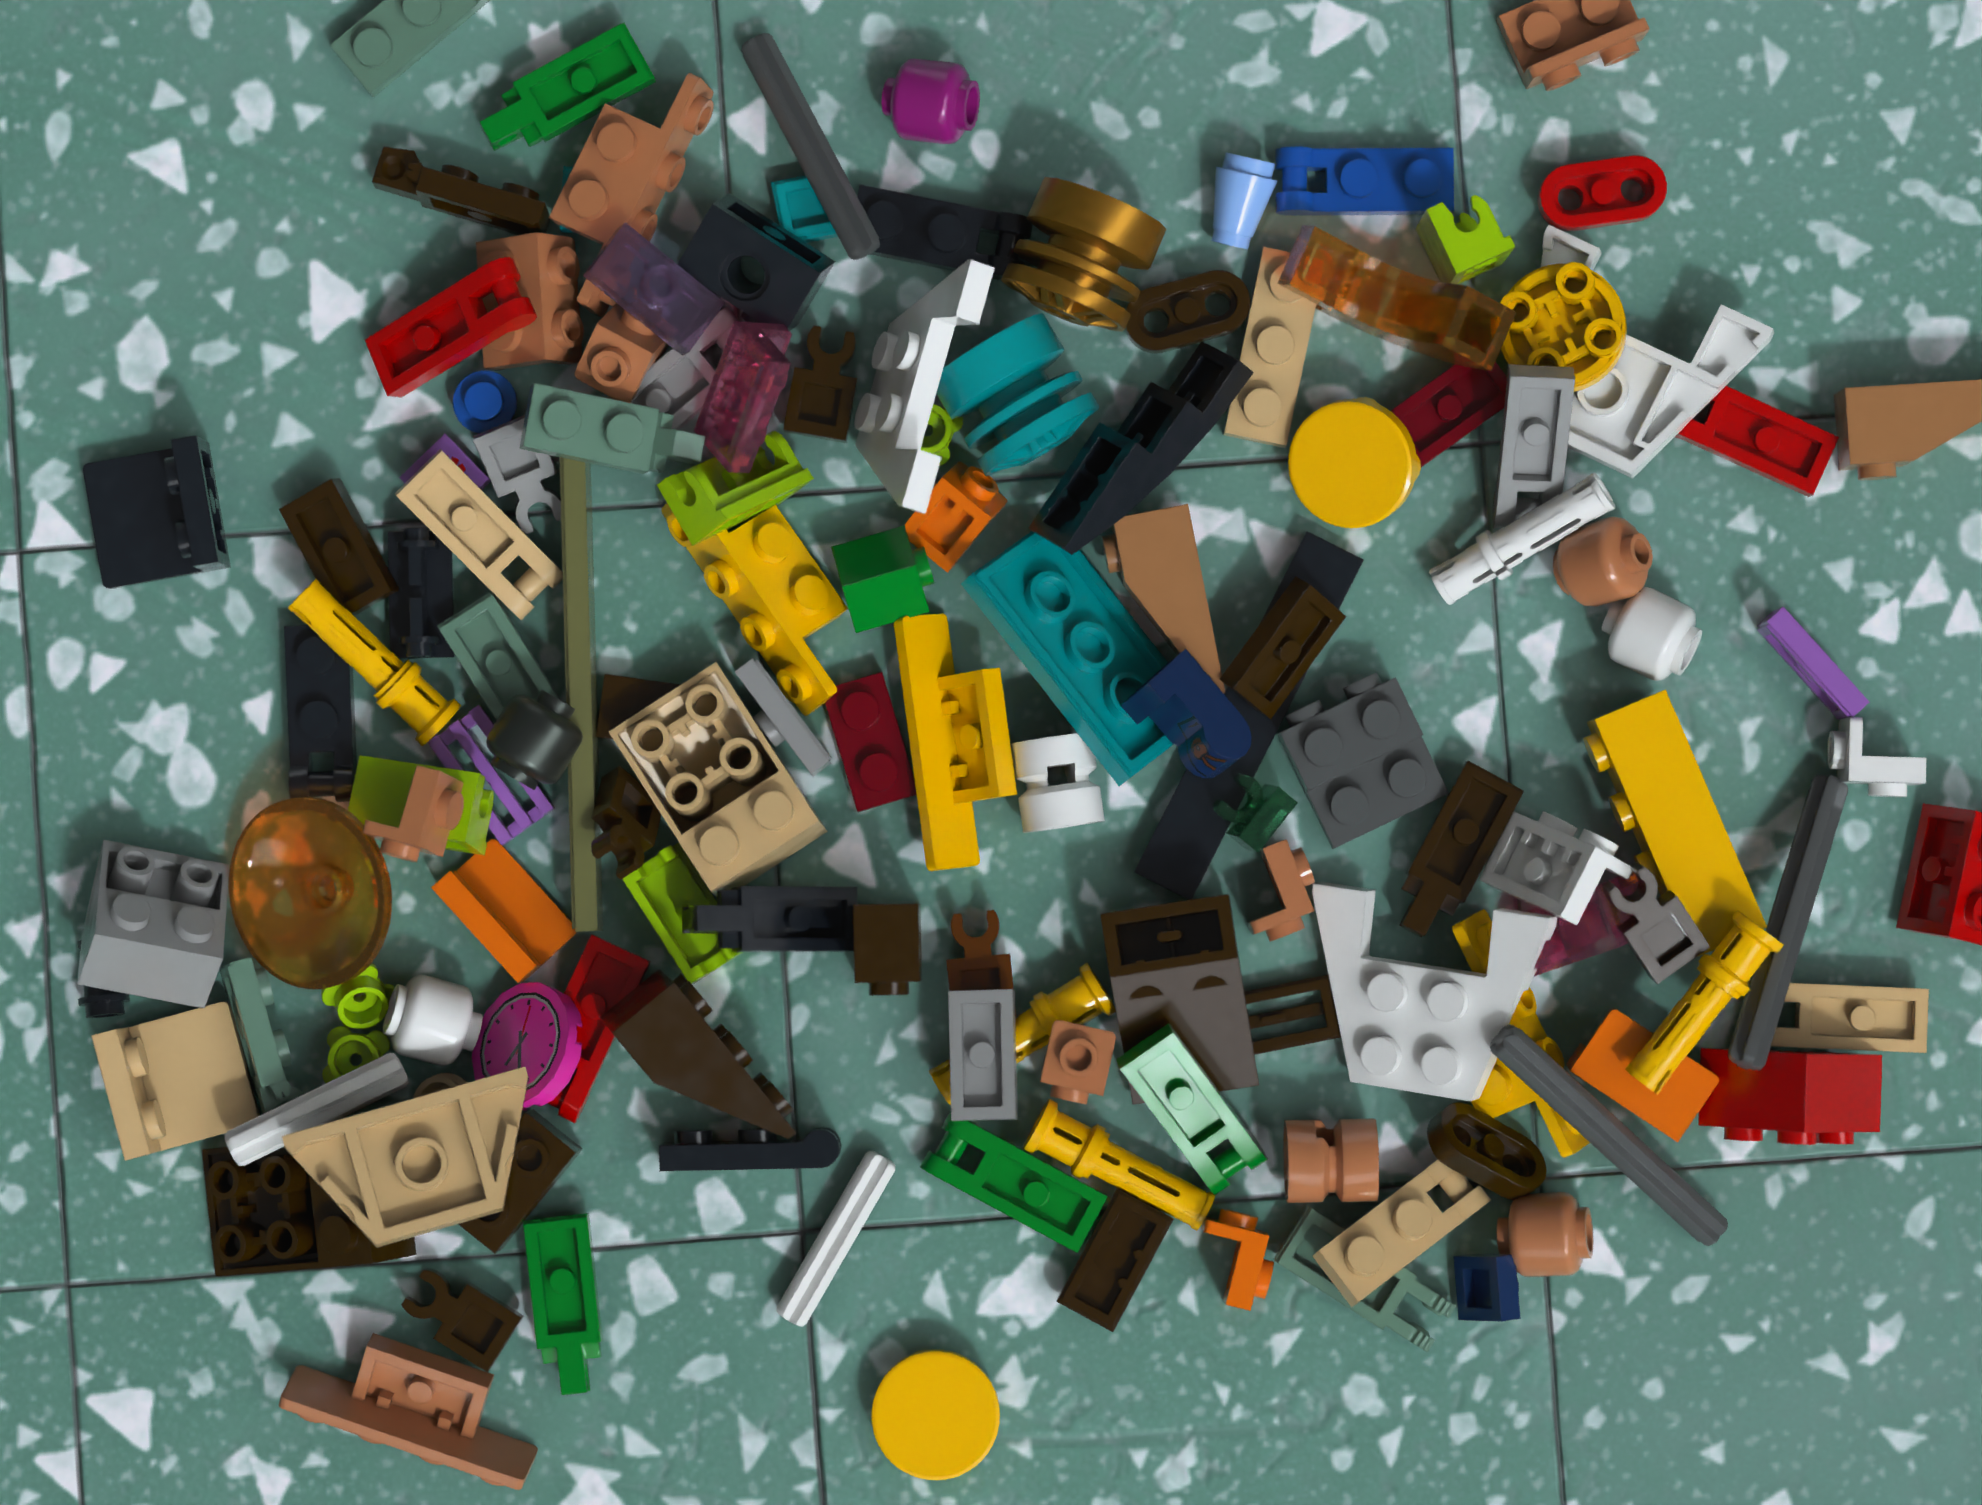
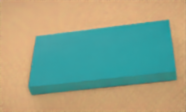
(1075, 646)

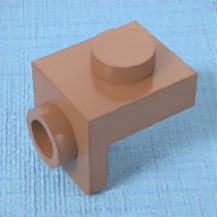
(619, 355)
(428, 816)
(1289, 876)
(1077, 1061)

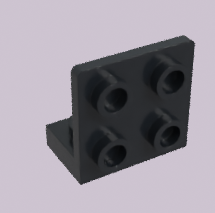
(156, 514)

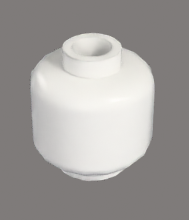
(1652, 634)
(432, 1020)

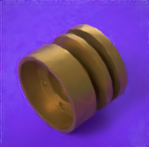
(1082, 258)

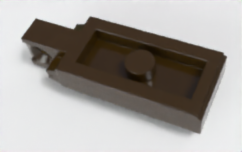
(459, 193)
(1457, 845)

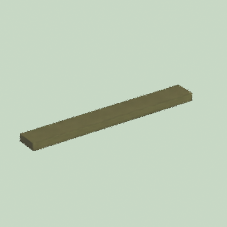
(581, 690)

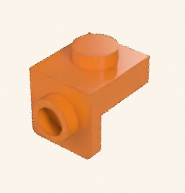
(1249, 1270)

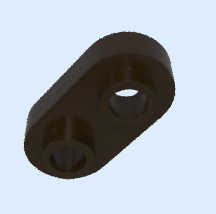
(1186, 312)
(1486, 1151)

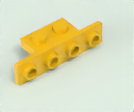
(773, 595)
(954, 739)
(1504, 1088)

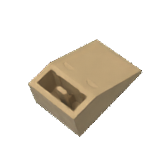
(717, 781)

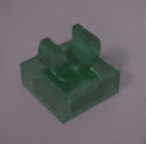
(1260, 815)

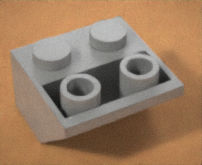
(154, 924)

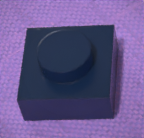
(1486, 1287)

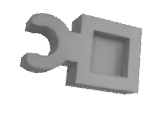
(517, 470)

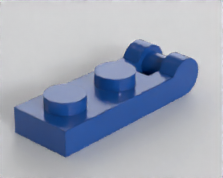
(1365, 180)

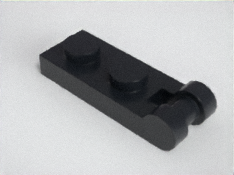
(940, 231)
(319, 716)
(754, 1150)

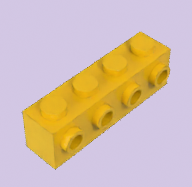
(1671, 813)

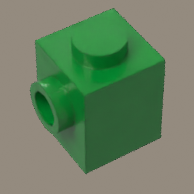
(882, 578)

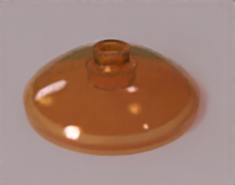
(288, 898)

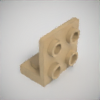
(176, 1079)

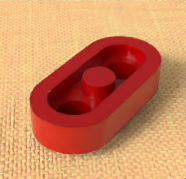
(1600, 193)

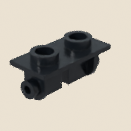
(425, 594)

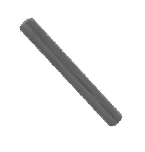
(1788, 921)
(1608, 1135)

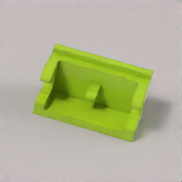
(1464, 248)
(713, 500)
(383, 789)
(661, 891)

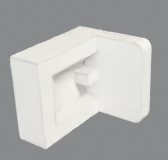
(1883, 774)

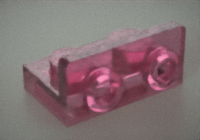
(744, 393)

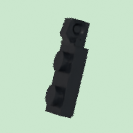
(778, 919)

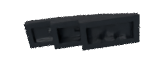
(1127, 464)

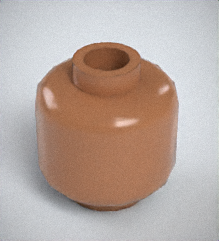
(1603, 562)
(1546, 1234)

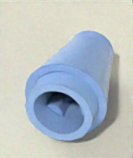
(1240, 198)

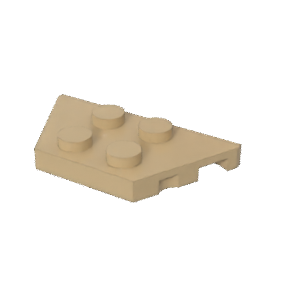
(419, 1159)

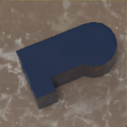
(1192, 716)

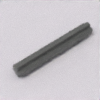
(810, 146)

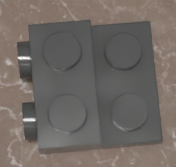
(1361, 759)

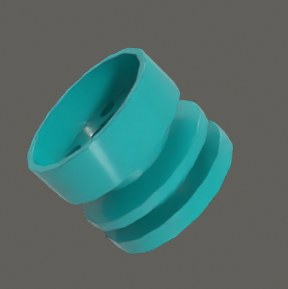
(1014, 395)

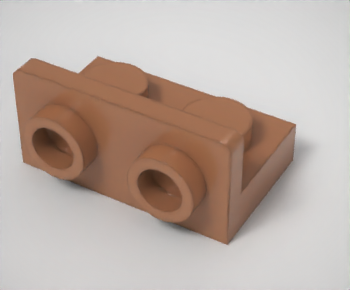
(1560, 35)

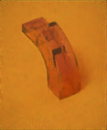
(1395, 305)

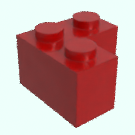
(1797, 1094)

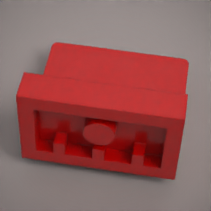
(1945, 876)

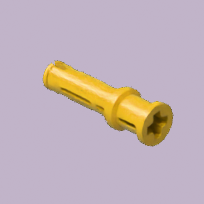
(395, 682)
(1721, 977)
(1073, 1002)
(1091, 1152)

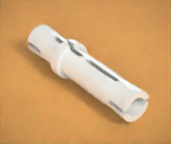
(1501, 551)

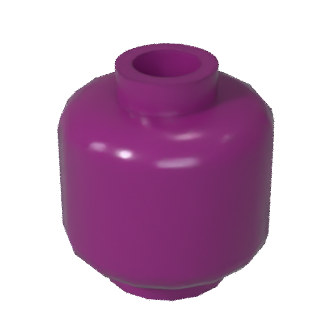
(931, 101)

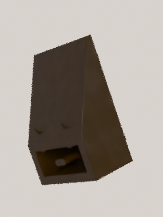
(1183, 970)
(677, 1049)
(280, 1219)

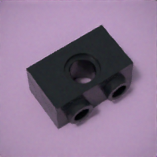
(790, 265)

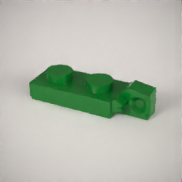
(570, 90)
(564, 1296)

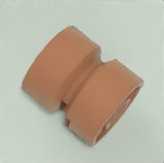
(1331, 1160)

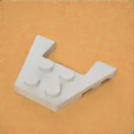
(906, 382)
(1648, 391)
(1422, 1022)

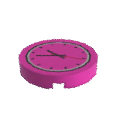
(532, 1030)

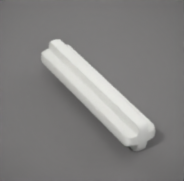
(317, 1108)
(835, 1238)

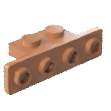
(627, 172)
(415, 1406)

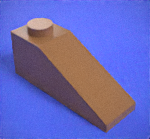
(1901, 422)
(1165, 579)

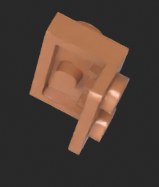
(550, 280)

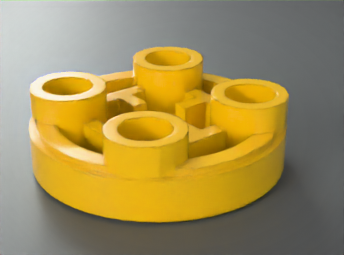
(1566, 320)
(1353, 463)
(935, 1414)

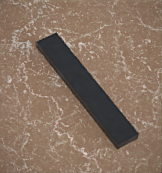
(1190, 826)

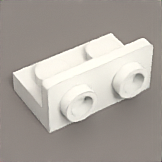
(1550, 866)

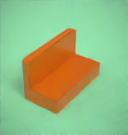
(506, 910)
(1604, 1064)

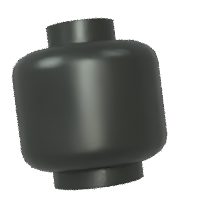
(534, 739)

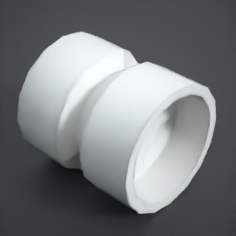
(1056, 805)

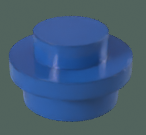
(484, 401)

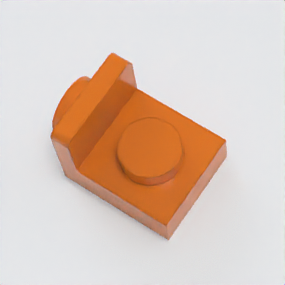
(955, 514)

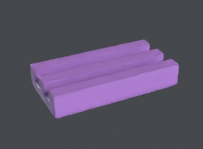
(1812, 664)
(459, 731)

